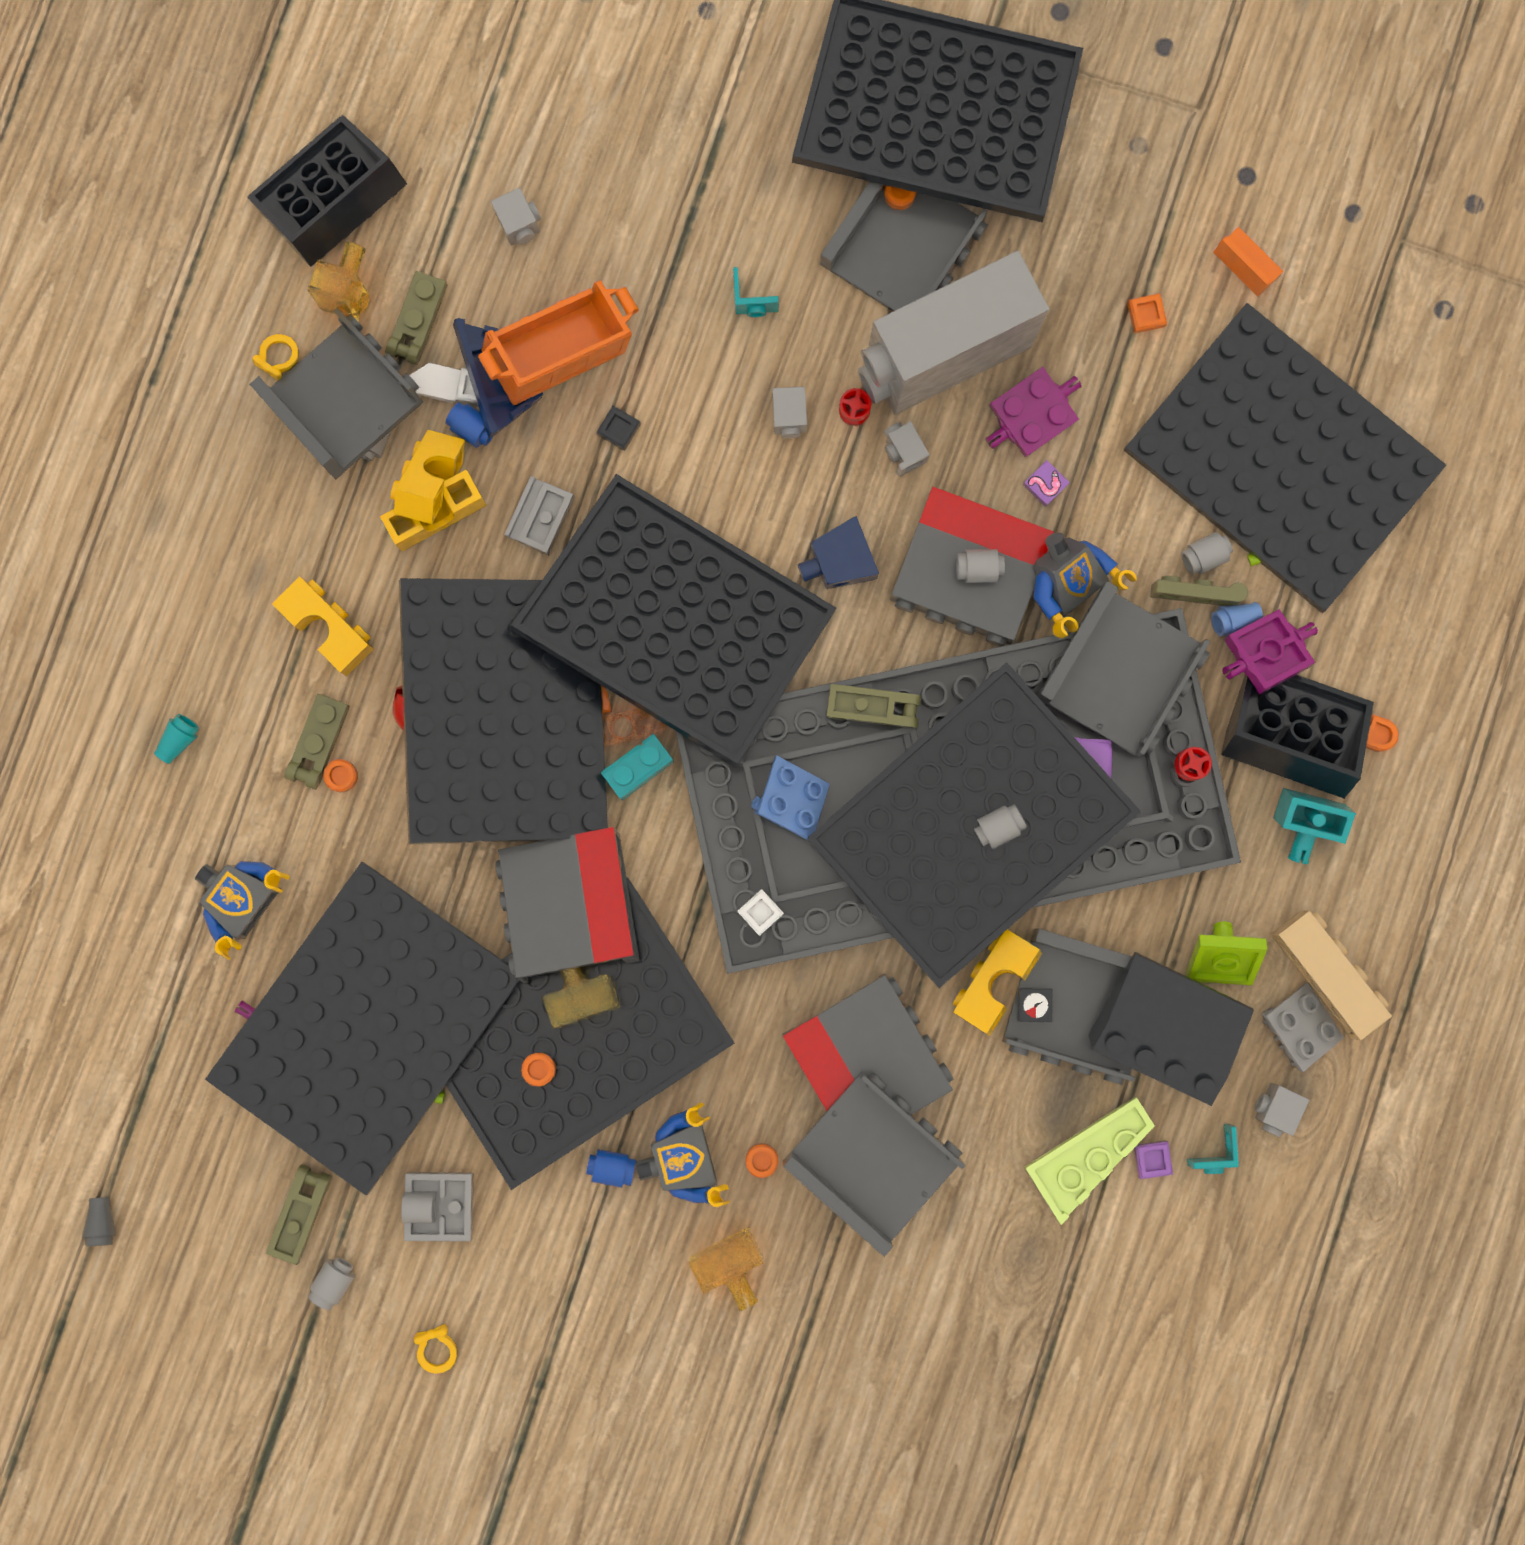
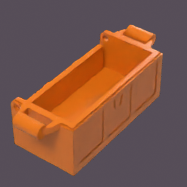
(558, 342)

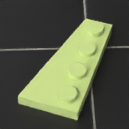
(1085, 1159)

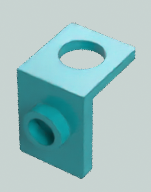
(753, 306)
(1216, 1165)

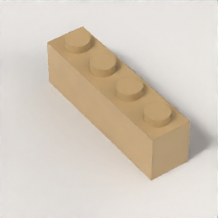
(1331, 974)

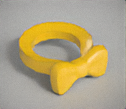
(275, 371)
(440, 1333)

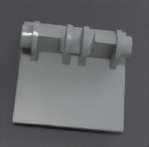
(1302, 1027)

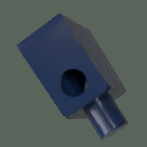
(840, 557)

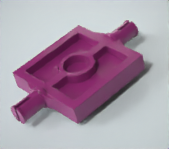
(1033, 412)
(1269, 651)

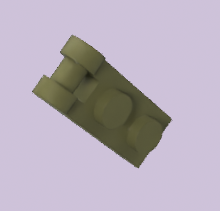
(417, 317)
(1198, 592)
(872, 706)
(317, 740)
(298, 1215)

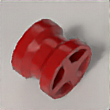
(856, 400)
(1198, 760)

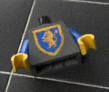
(1071, 575)
(236, 900)
(684, 1160)

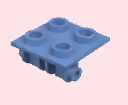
(792, 798)

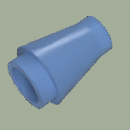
(1234, 617)

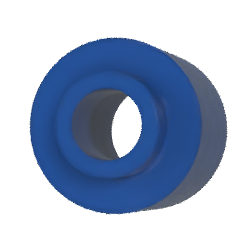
(468, 424)
(611, 1168)

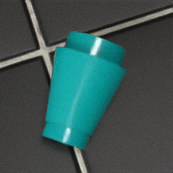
(176, 738)

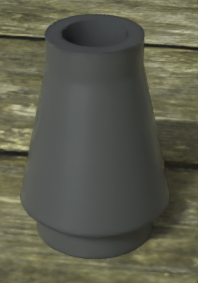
(99, 1223)

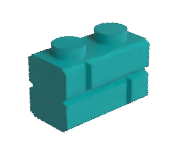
(637, 767)

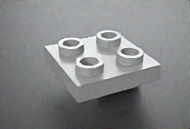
(438, 1206)

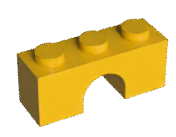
(422, 479)
(459, 501)
(304, 604)
(1007, 955)

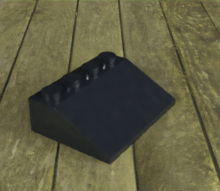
(327, 190)
(1301, 733)
(1171, 1028)

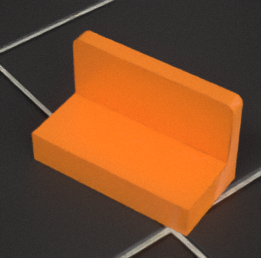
(1247, 261)

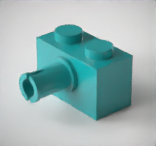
(1312, 819)

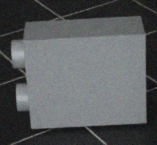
(953, 334)

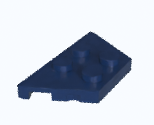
(492, 399)

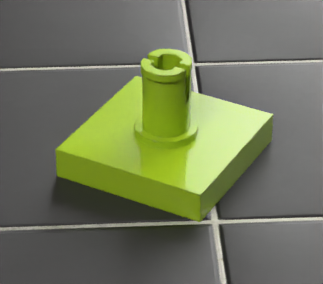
(1226, 958)

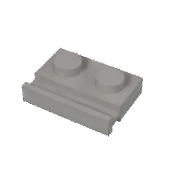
(539, 515)

